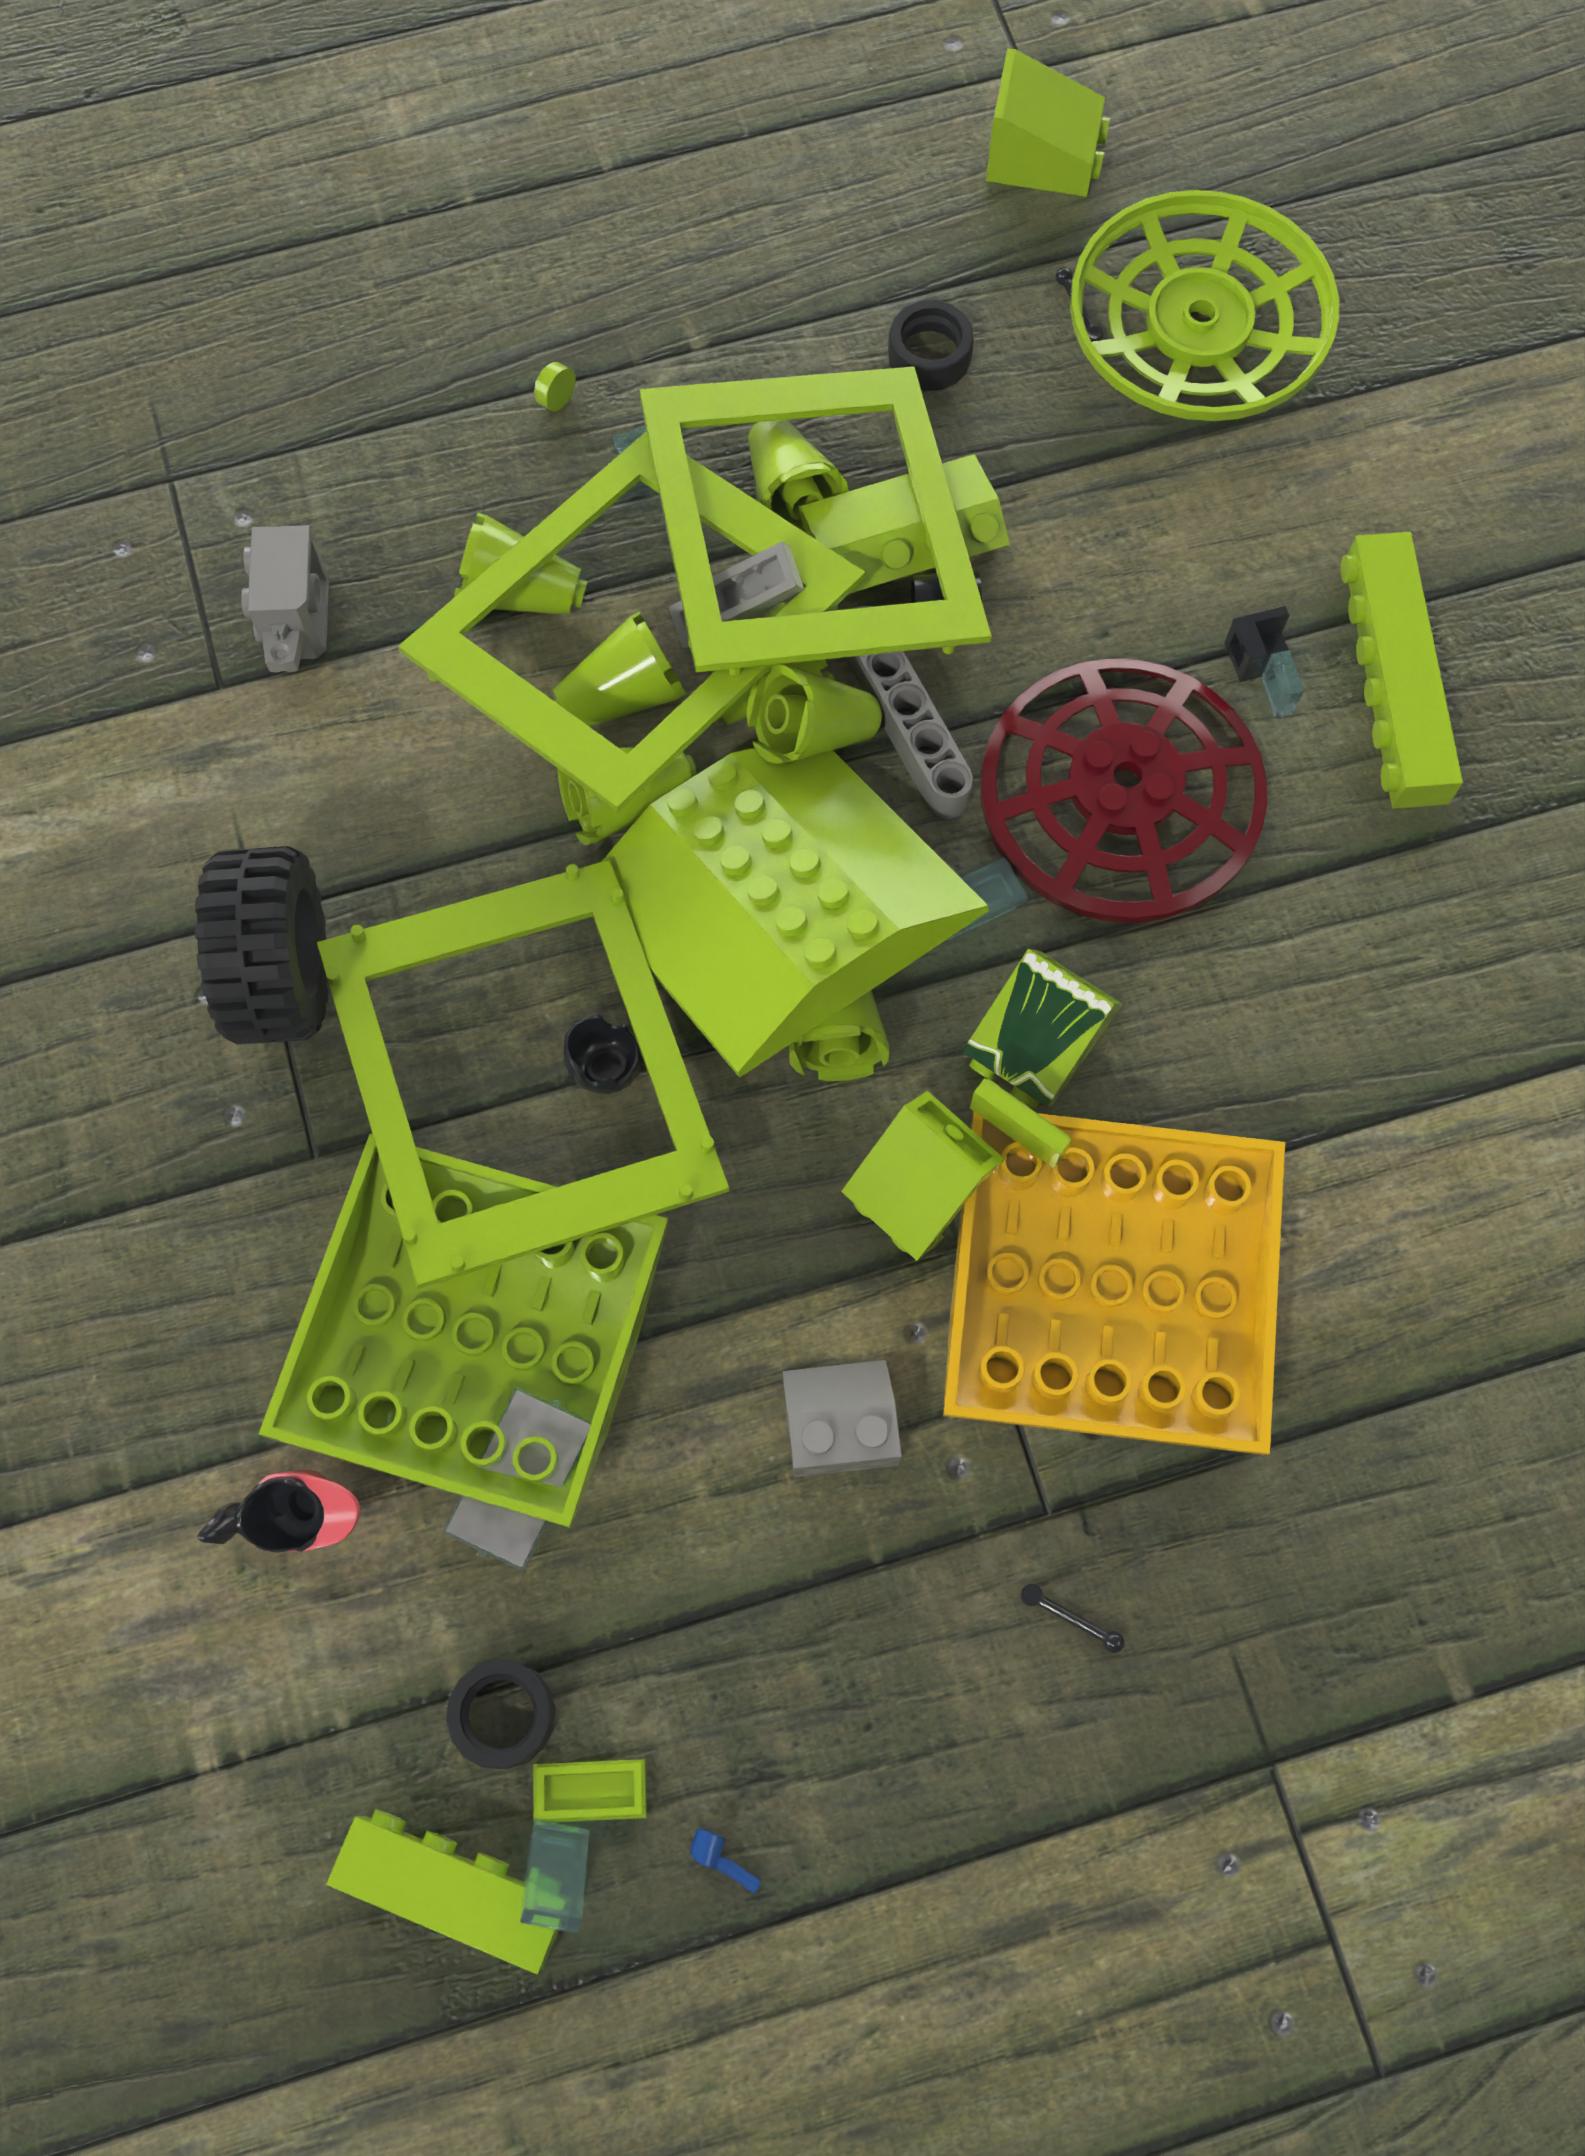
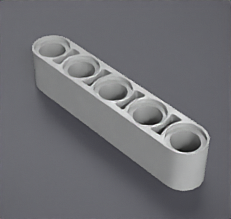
(916, 731)

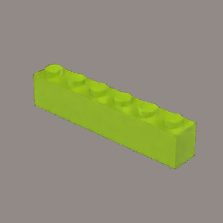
(1401, 671)

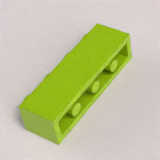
(440, 1889)

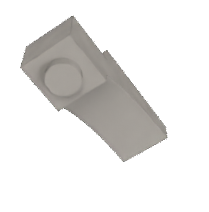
(749, 588)

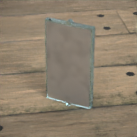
(506, 1533)

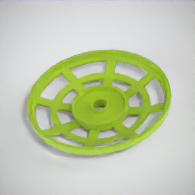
(1211, 294)

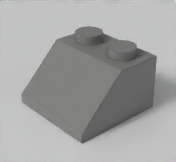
(841, 1418)

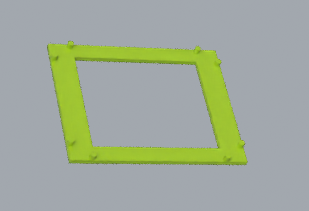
(826, 634)
(547, 726)
(564, 1212)

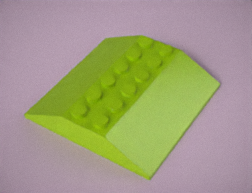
(780, 897)
(425, 1372)

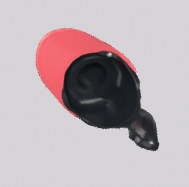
(287, 1514)

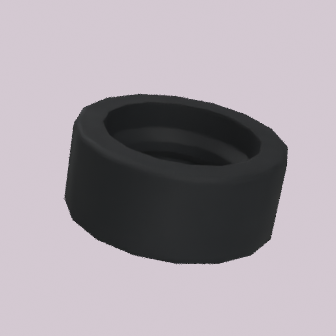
(940, 318)
(459, 1707)

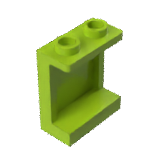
(921, 1174)

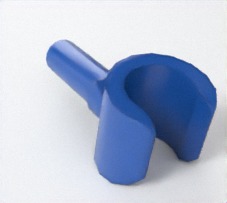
(707, 1851)

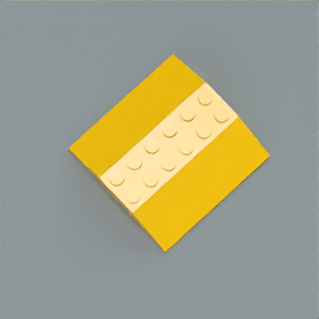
(1121, 1286)

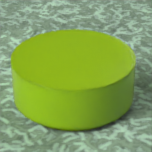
(554, 386)

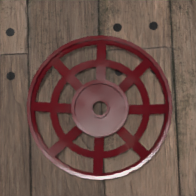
(1120, 808)

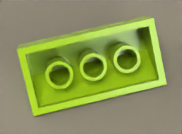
(883, 527)

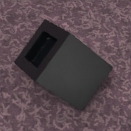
(1254, 640)

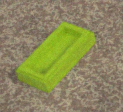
(1020, 1122)
(590, 1791)

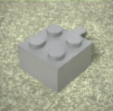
(286, 595)

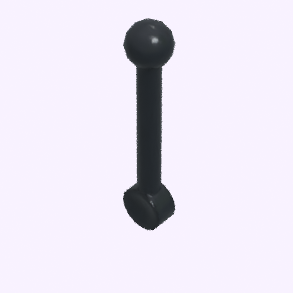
(1064, 277)
(1032, 1595)

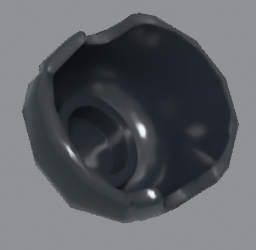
(601, 1055)

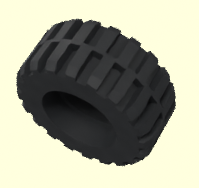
(260, 945)

